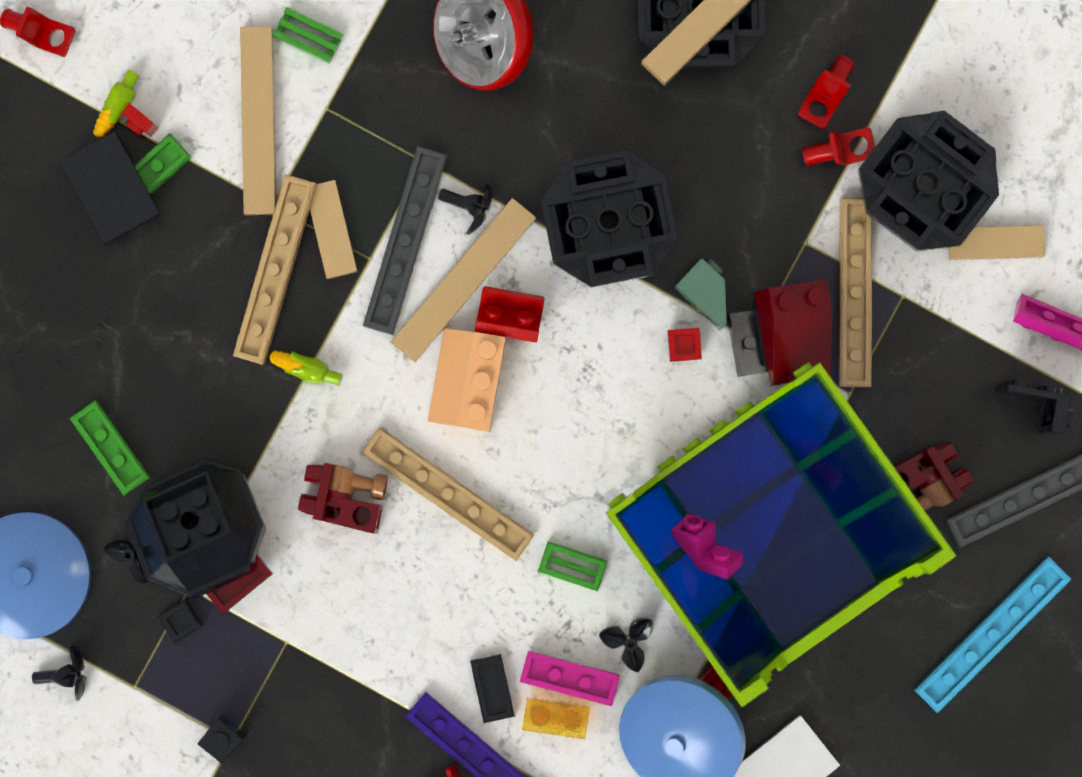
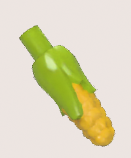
(117, 100)
(306, 368)

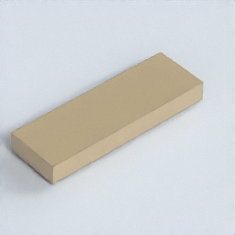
(332, 231)
(1001, 243)

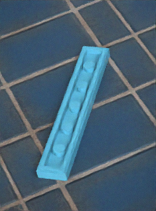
(992, 634)

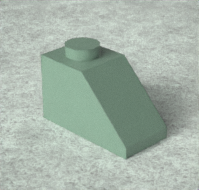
(706, 291)

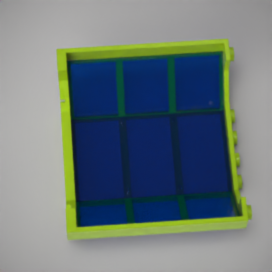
(808, 507)

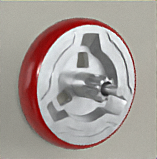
(463, 45)

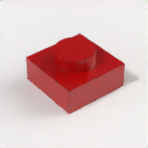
(139, 122)
(684, 344)

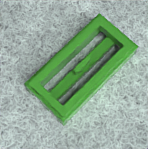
(284, 23)
(548, 558)

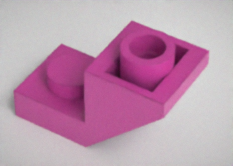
(698, 540)

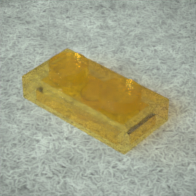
(555, 718)

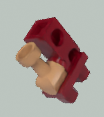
(932, 477)
(335, 495)

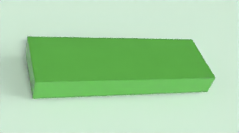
(162, 163)
(110, 447)

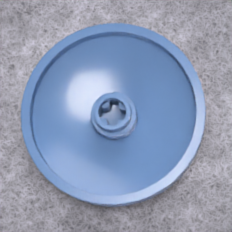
(41, 575)
(681, 730)

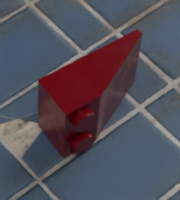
(795, 328)

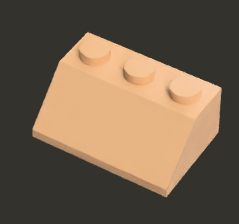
(467, 379)

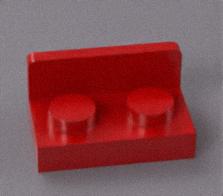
(509, 314)

